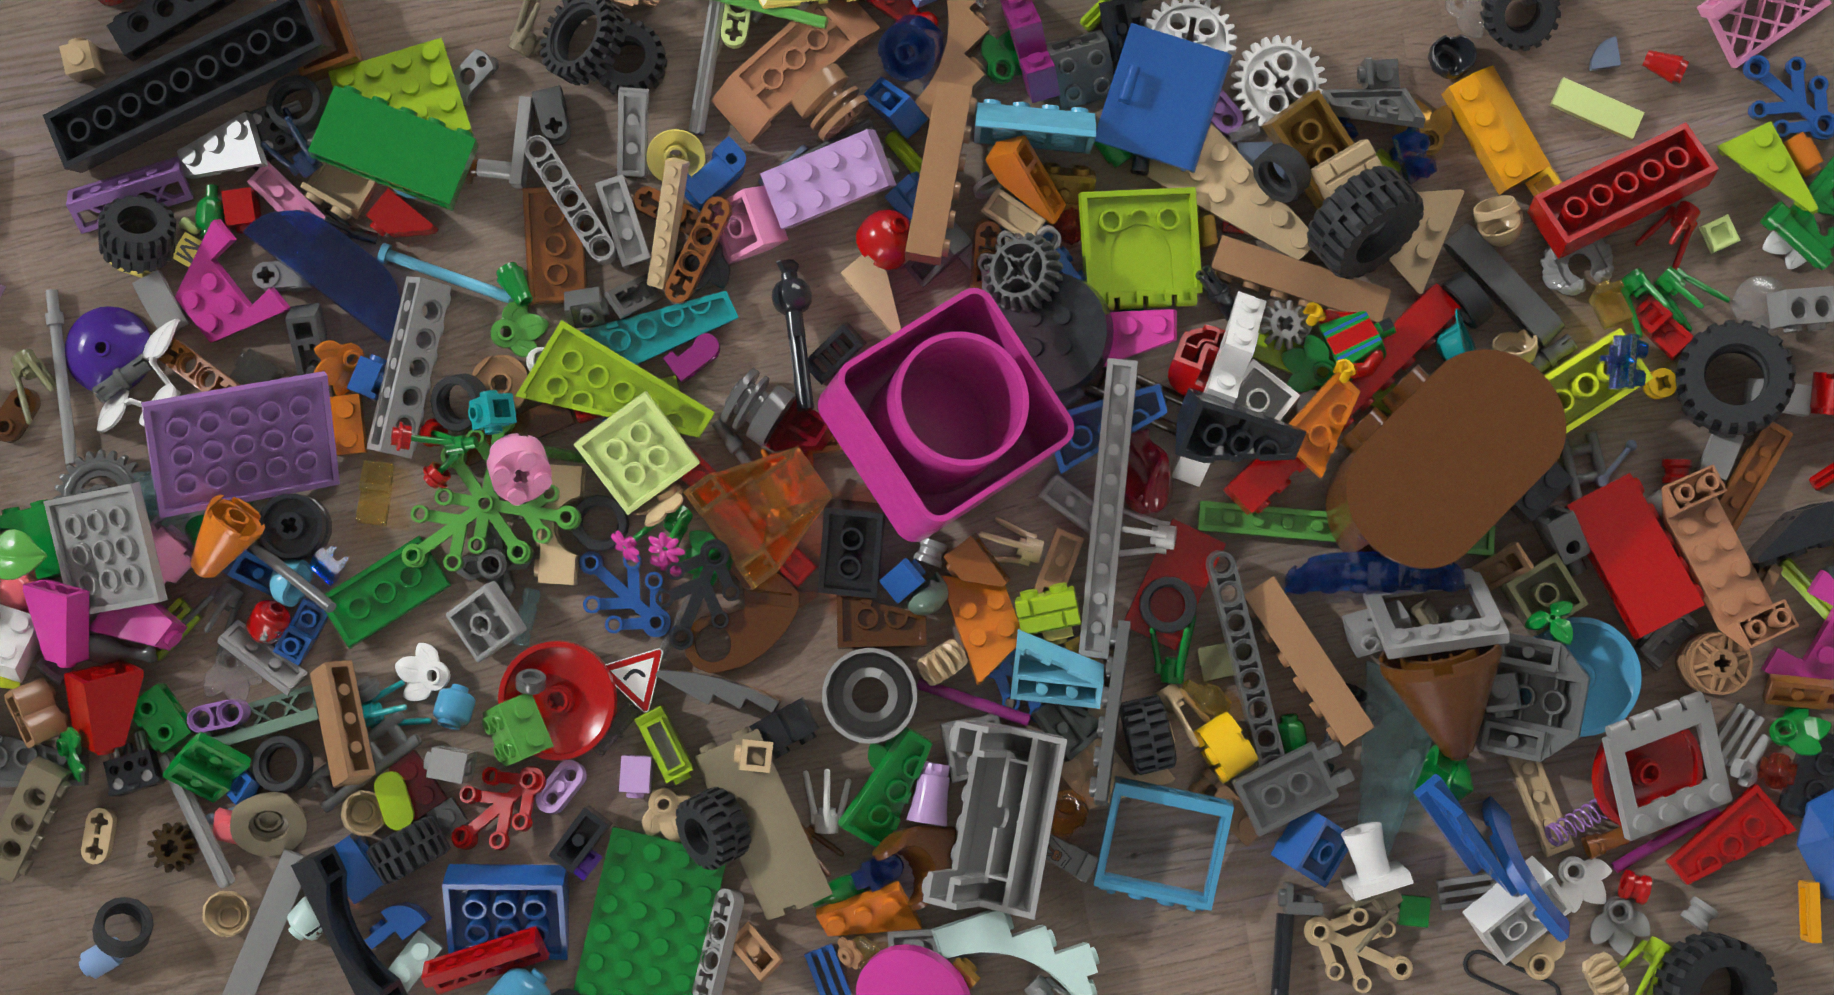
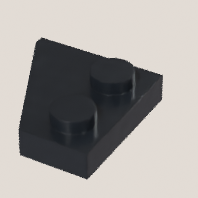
(1116, 21)

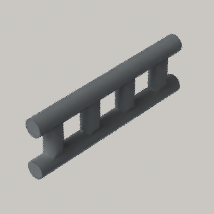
(1569, 452)
(381, 762)

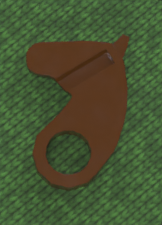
(757, 627)

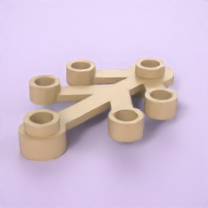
(1348, 946)

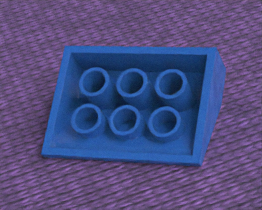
(503, 899)

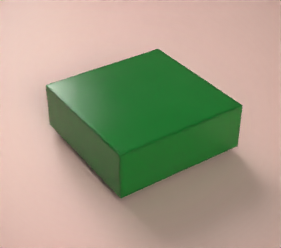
(1414, 911)

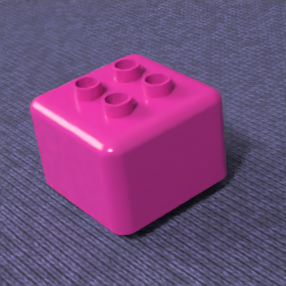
(944, 414)

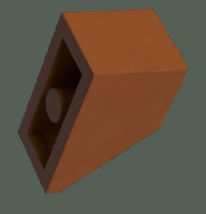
(975, 563)

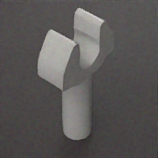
(1745, 769)

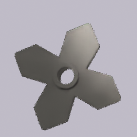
(482, 564)

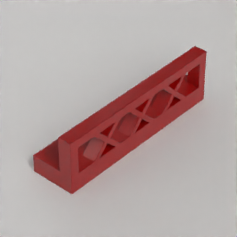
(484, 960)

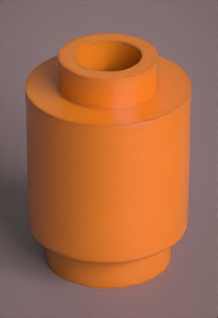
(1804, 154)

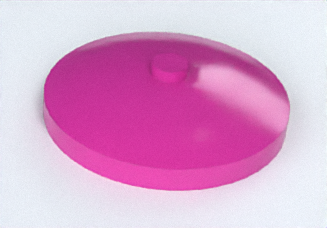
(910, 971)

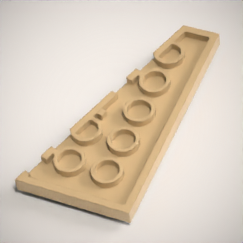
(1231, 194)

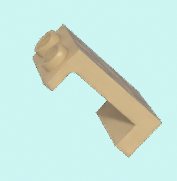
(339, 188)

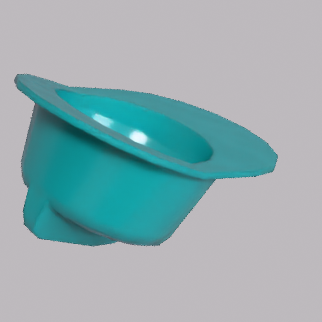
(1455, 340)

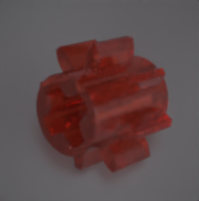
(1069, 226)
(1777, 771)

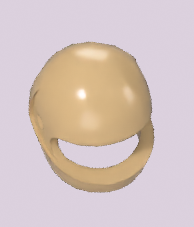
(1499, 220)

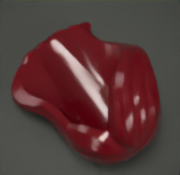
(1148, 475)

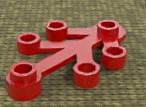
(502, 806)

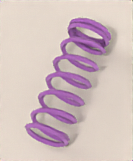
(1556, 828)

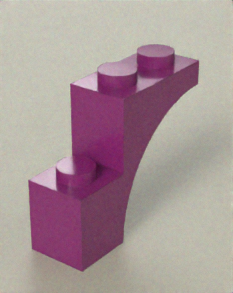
(1031, 49)

